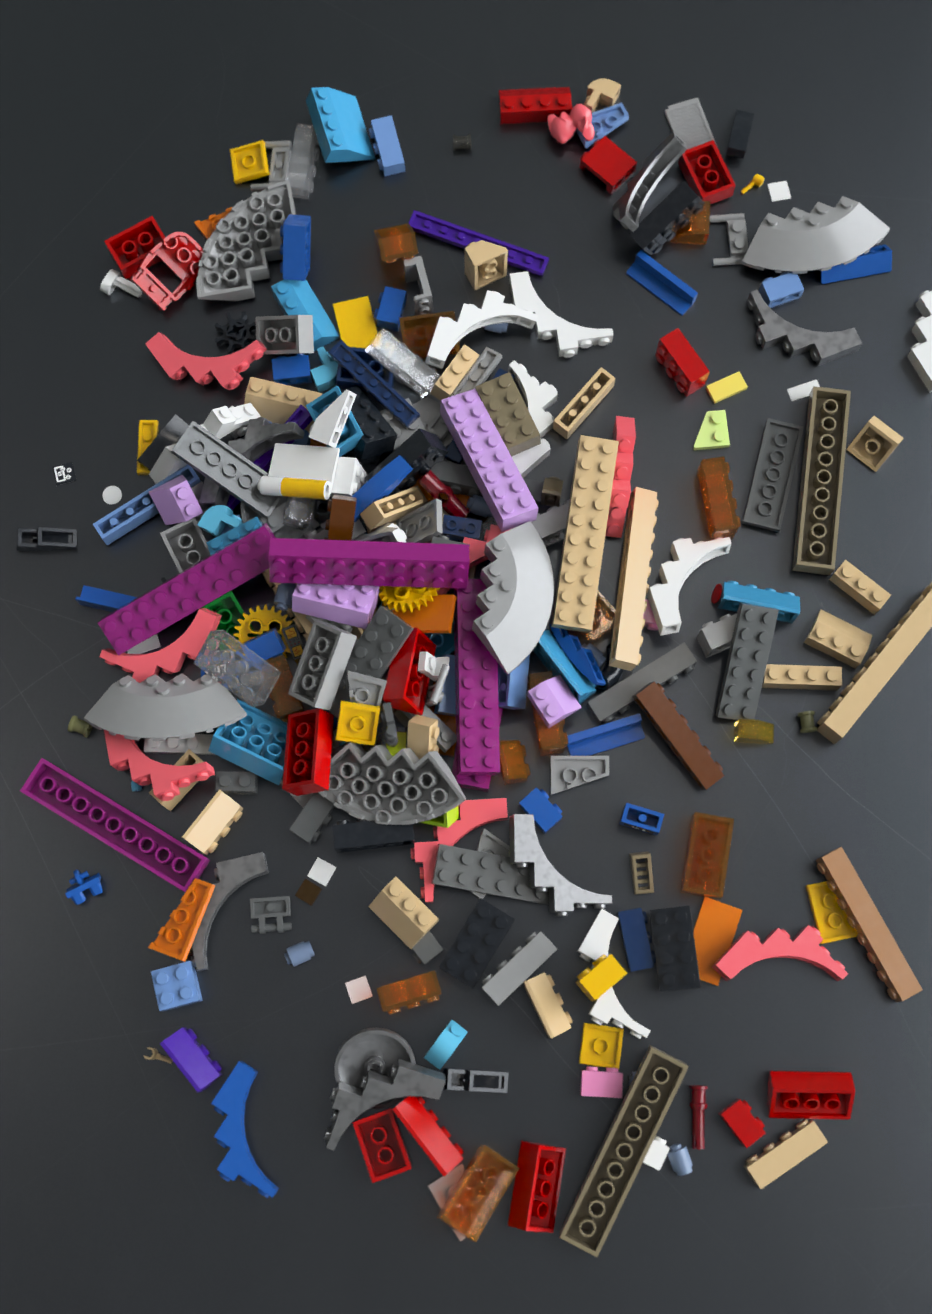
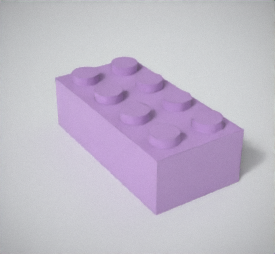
(338, 603)

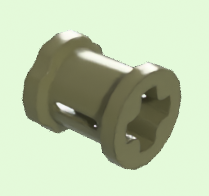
(807, 721)
(79, 726)

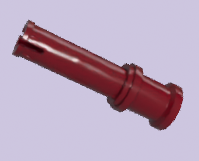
(698, 1106)

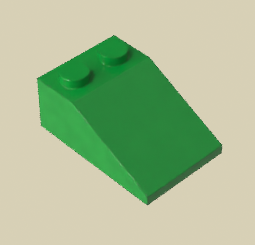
(230, 610)

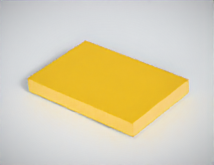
(355, 322)
(827, 914)

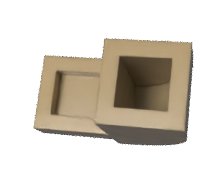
(602, 91)

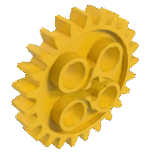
(406, 597)
(264, 617)

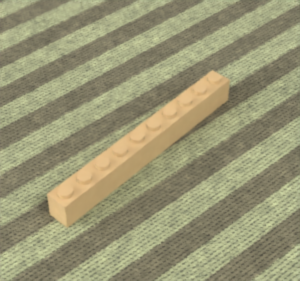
(633, 579)

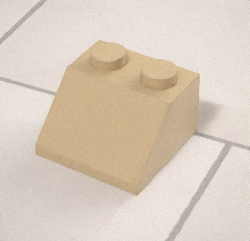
(874, 443)

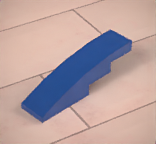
(381, 484)
(579, 656)

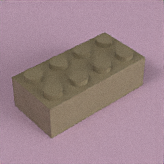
(509, 413)

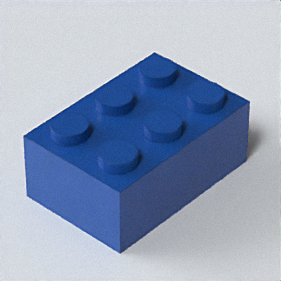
(295, 247)

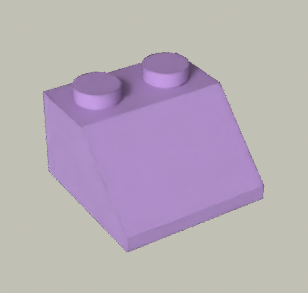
(176, 501)
(553, 700)

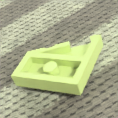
(713, 431)

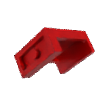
(608, 163)

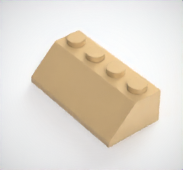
(276, 400)

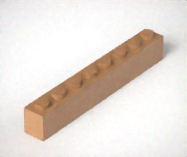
(869, 924)

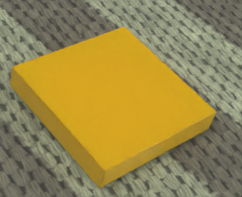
(249, 162)
(357, 723)
(601, 1046)

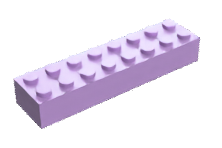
(488, 460)

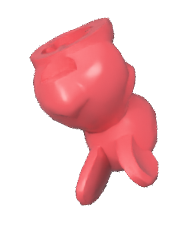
(564, 127)

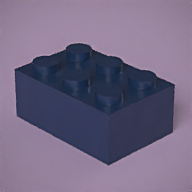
(346, 381)

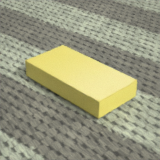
(726, 387)

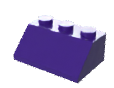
(192, 1059)

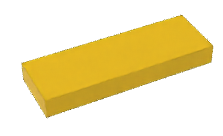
(147, 433)

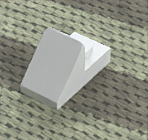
(431, 665)

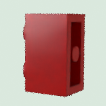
(742, 1122)

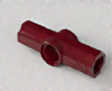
(435, 486)

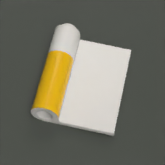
(300, 472)

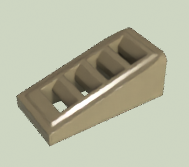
(647, 856)

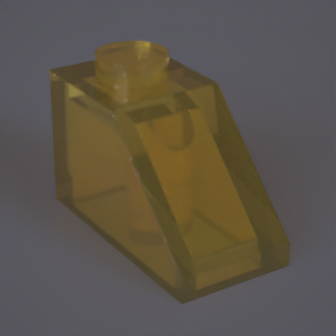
(753, 731)

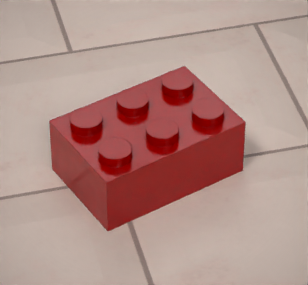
(707, 172)
(134, 244)
(682, 362)
(382, 1145)

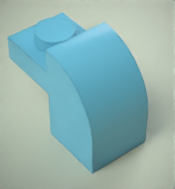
(325, 375)
(217, 518)
(445, 1044)

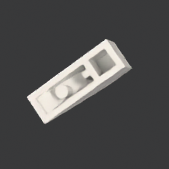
(331, 422)

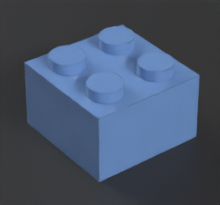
(176, 986)

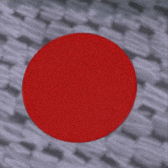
(716, 594)

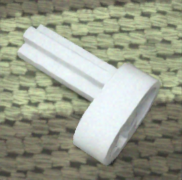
(114, 279)

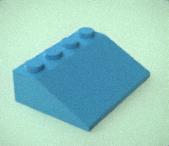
(338, 126)
(555, 659)
(253, 743)

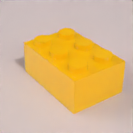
(601, 977)

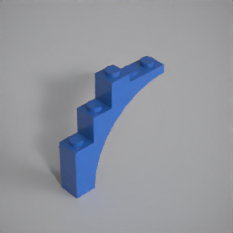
(238, 1160)

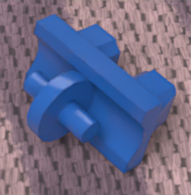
(76, 891)

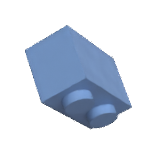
(781, 289)

